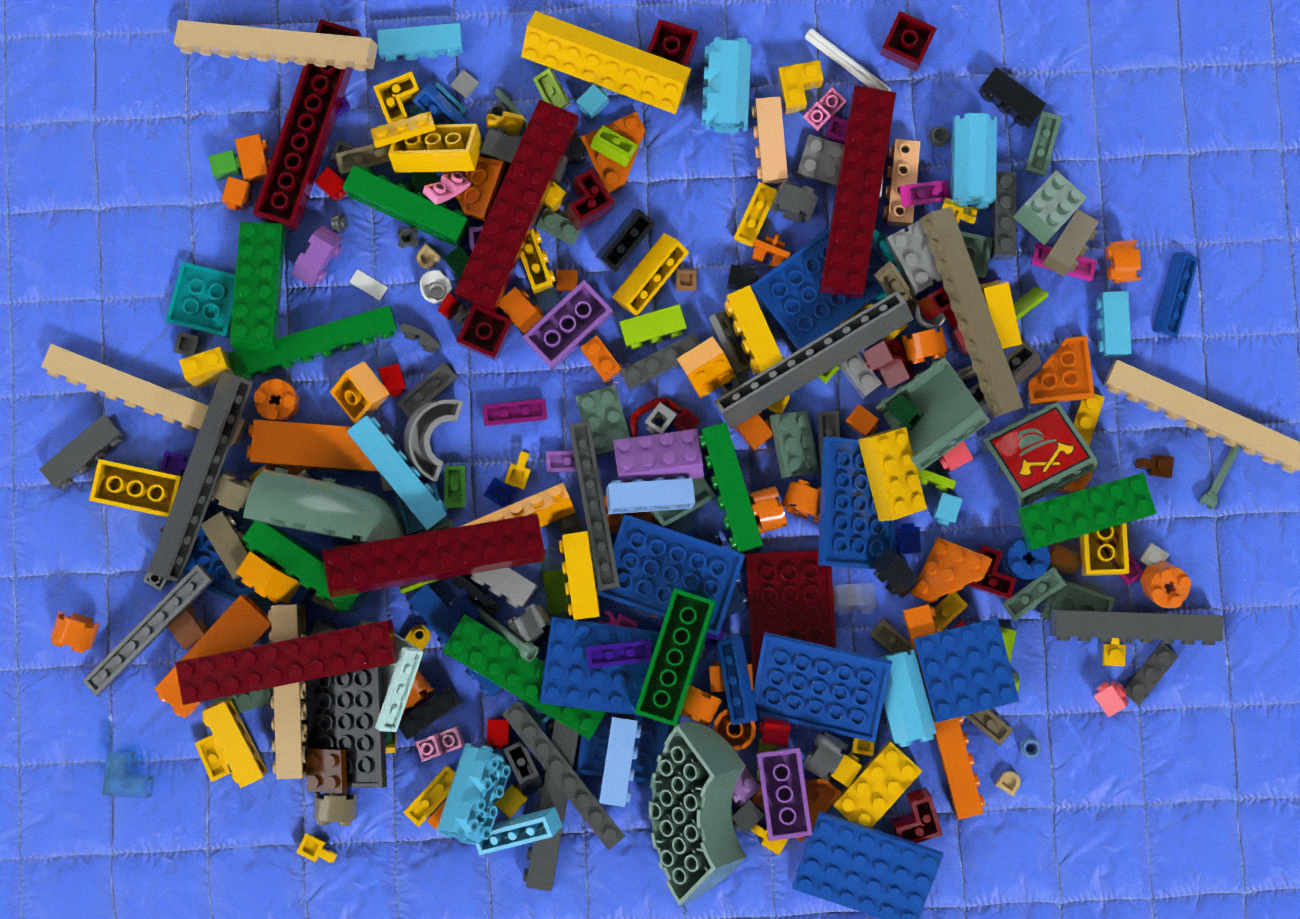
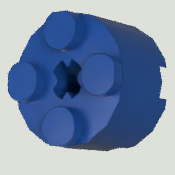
(1019, 568)

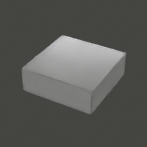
(464, 84)

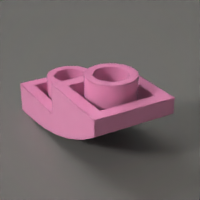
(824, 109)
(448, 187)
(440, 743)

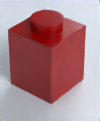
(331, 184)
(393, 379)
(774, 731)
(498, 733)

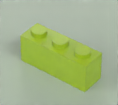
(653, 327)

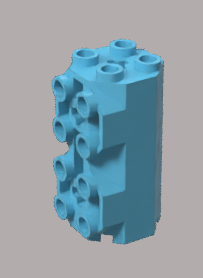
(727, 85)
(974, 160)
(906, 701)
(469, 804)

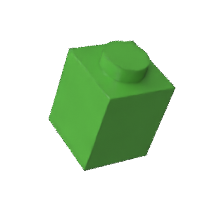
(225, 165)

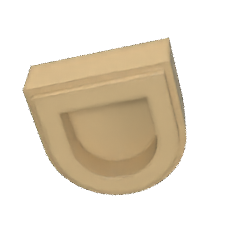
(427, 257)
(1008, 782)

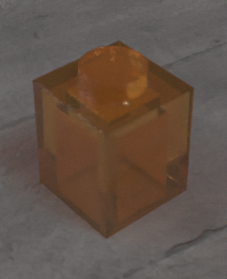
(1064, 559)

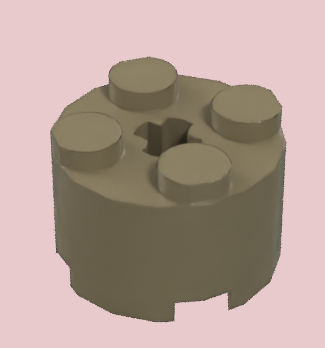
(231, 491)
(335, 808)

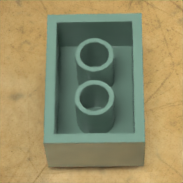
(1050, 207)

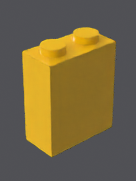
(206, 367)

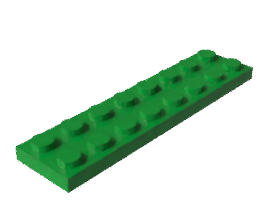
(502, 664)

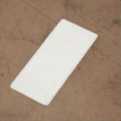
(368, 284)

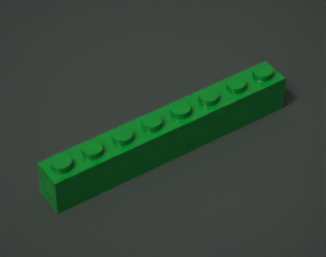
(316, 342)

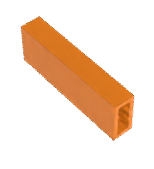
(306, 446)
(236, 629)

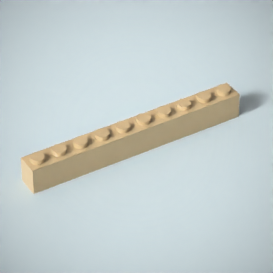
(275, 45)
(131, 389)
(1204, 415)

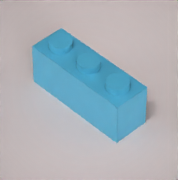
(1114, 324)

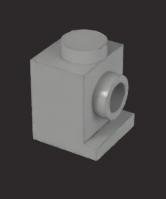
(662, 412)

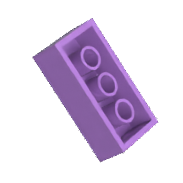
(568, 325)
(659, 456)
(784, 793)

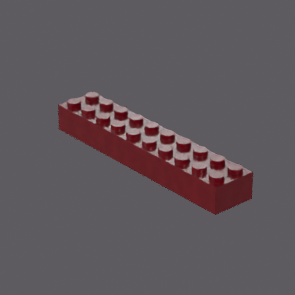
(298, 156)
(857, 192)
(517, 205)
(433, 555)
(287, 662)

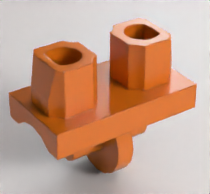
(762, 248)

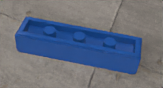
(441, 109)
(1175, 294)
(736, 681)

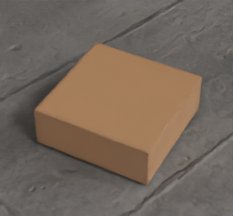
(686, 280)

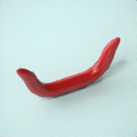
(647, 407)

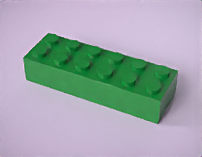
(406, 206)
(258, 286)
(731, 488)
(1085, 511)
(297, 562)
(675, 657)

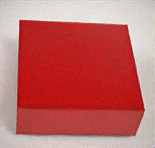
(448, 306)

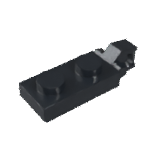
(476, 593)

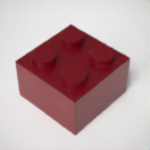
(908, 41)
(673, 42)
(485, 332)

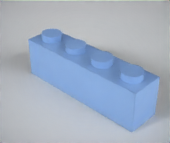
(650, 495)
(618, 761)

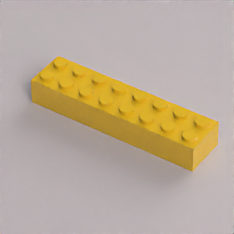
(605, 62)

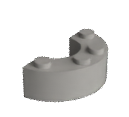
(418, 434)

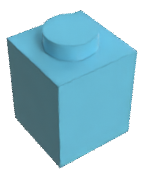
(593, 101)
(947, 509)

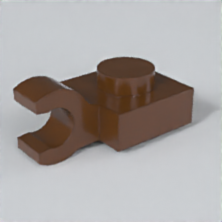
(1158, 465)

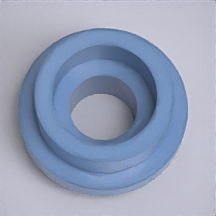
(1036, 751)

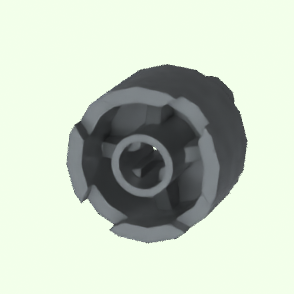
(795, 202)
(532, 625)
(825, 755)

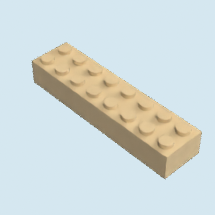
(289, 700)

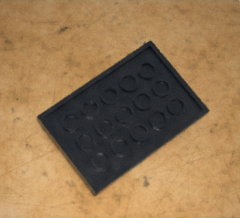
(344, 716)

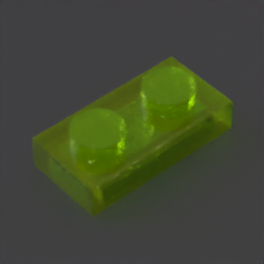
(555, 591)

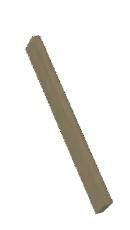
(985, 720)

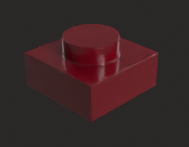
(686, 420)

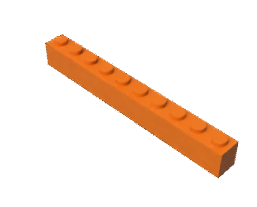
(949, 735)

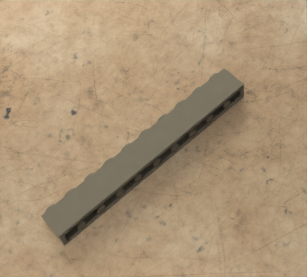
(971, 312)

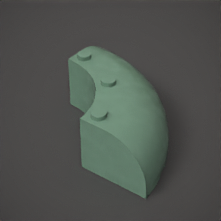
(322, 507)
(694, 810)

